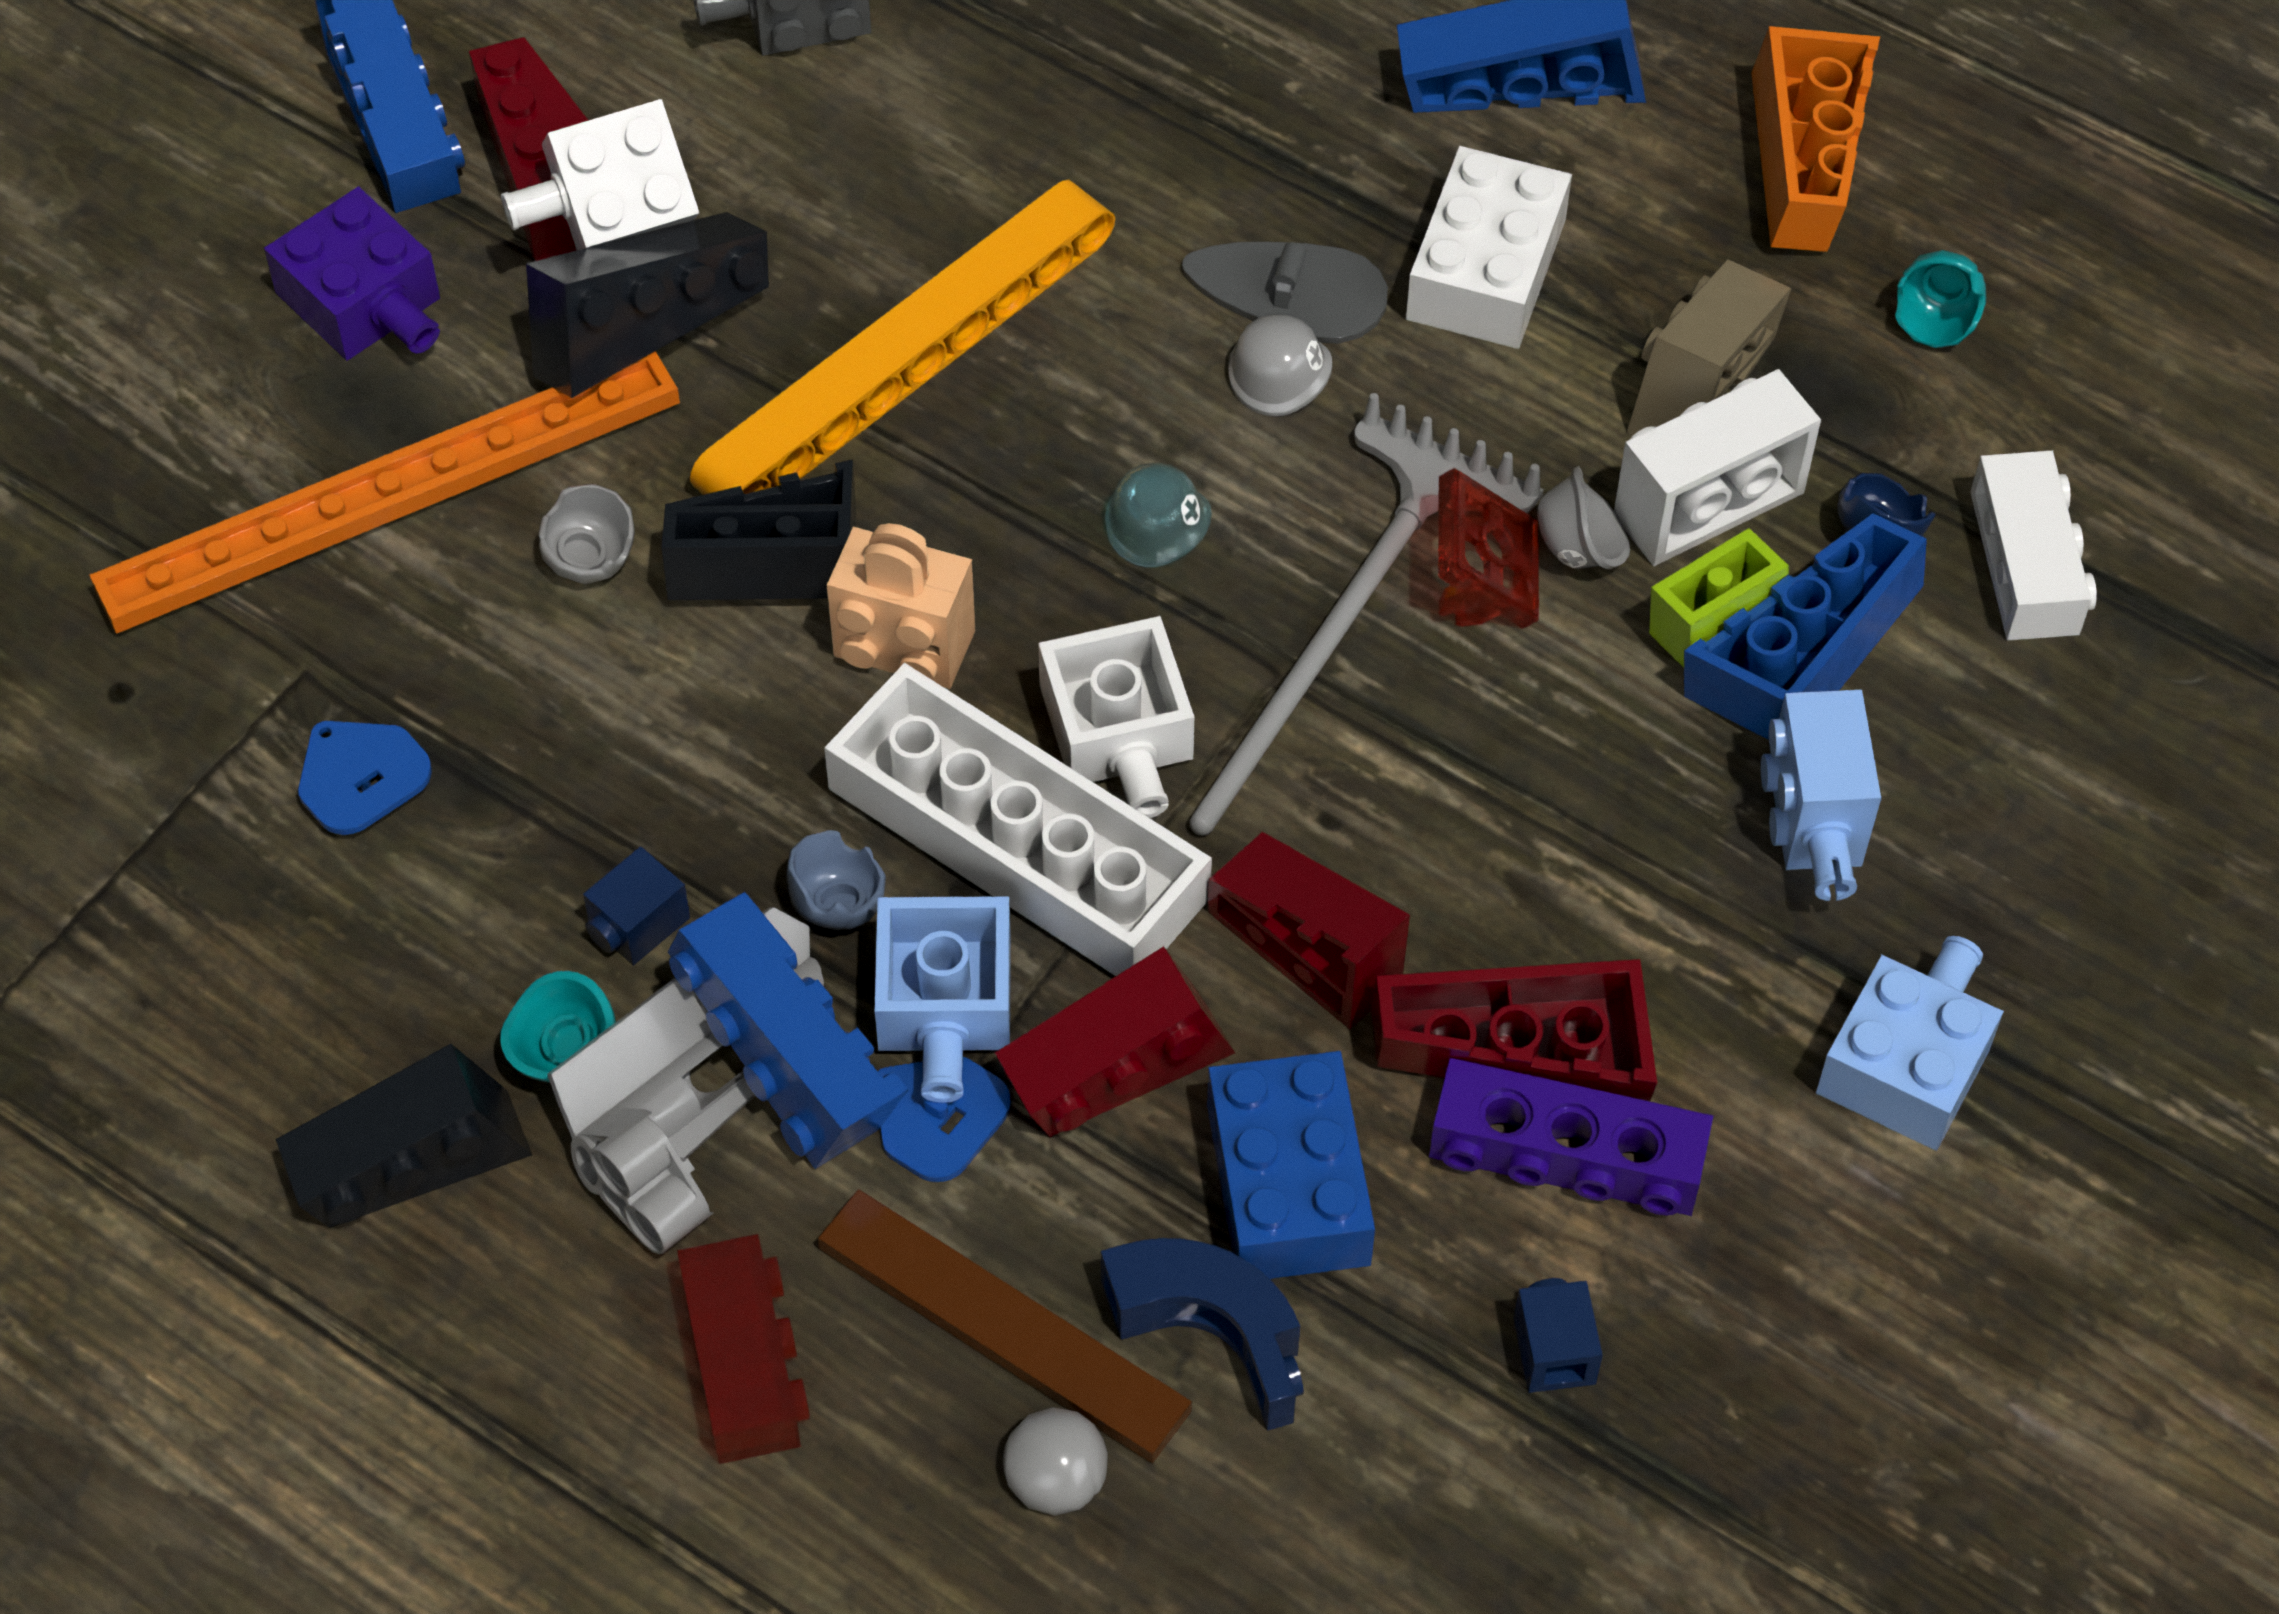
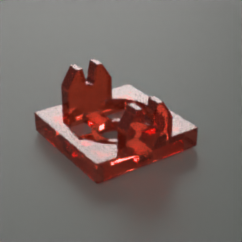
(1468, 514)

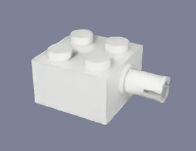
(609, 179)
(1119, 707)

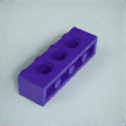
(1601, 1121)

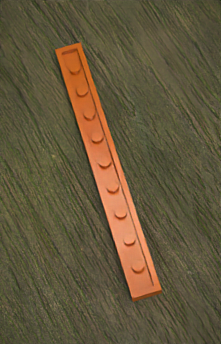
(376, 493)

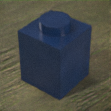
(635, 906)
(1557, 1335)

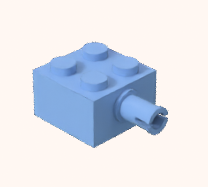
(1822, 786)
(943, 982)
(1913, 1045)

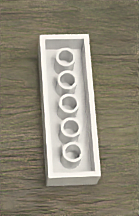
(1017, 822)

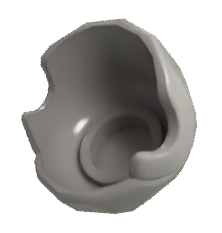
(587, 533)
(1055, 1461)

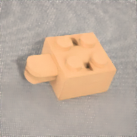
(901, 604)

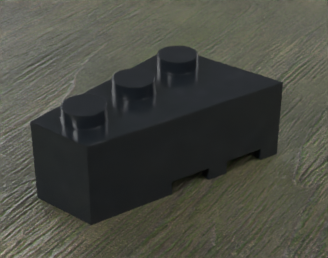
(759, 542)
(403, 1139)

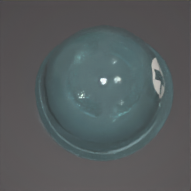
(1156, 515)

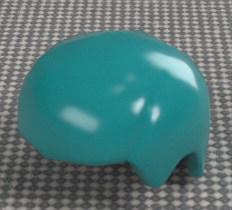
(1940, 299)

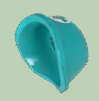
(554, 1022)

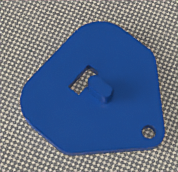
(349, 761)
(914, 1131)

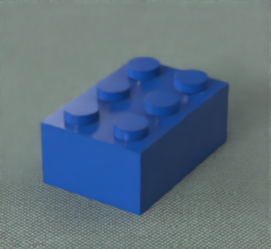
(1290, 1165)

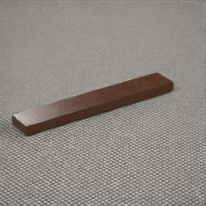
(1005, 1325)

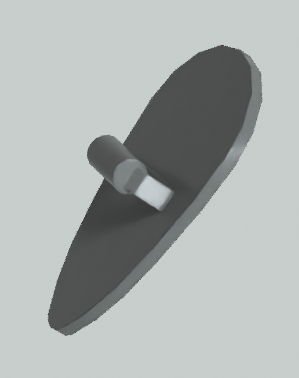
(1322, 285)

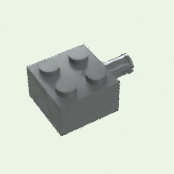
(792, 23)

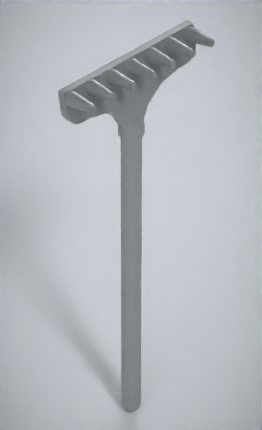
(1417, 466)

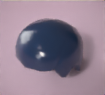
(1884, 497)

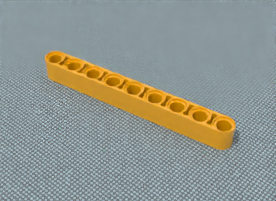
(908, 344)

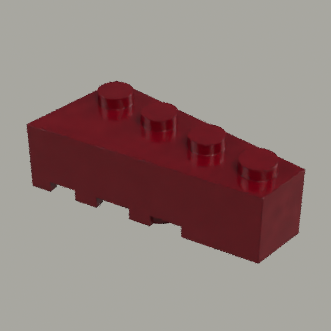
(520, 108)
(1542, 1020)

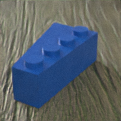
(1521, 55)
(391, 100)
(1810, 626)
(783, 1031)

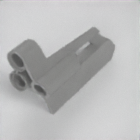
(639, 1113)

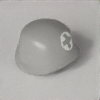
(1278, 365)
(1581, 526)

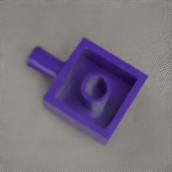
(356, 277)

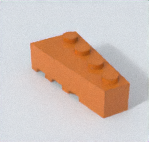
(1809, 121)

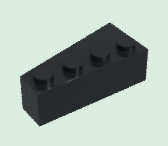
(636, 294)

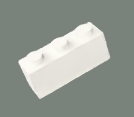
(2032, 545)

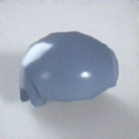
(833, 882)

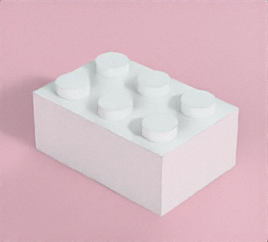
(1488, 247)
(1715, 466)

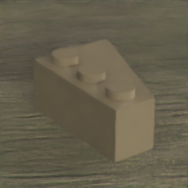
(1708, 343)

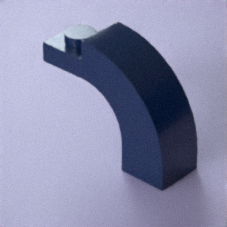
(1210, 1289)

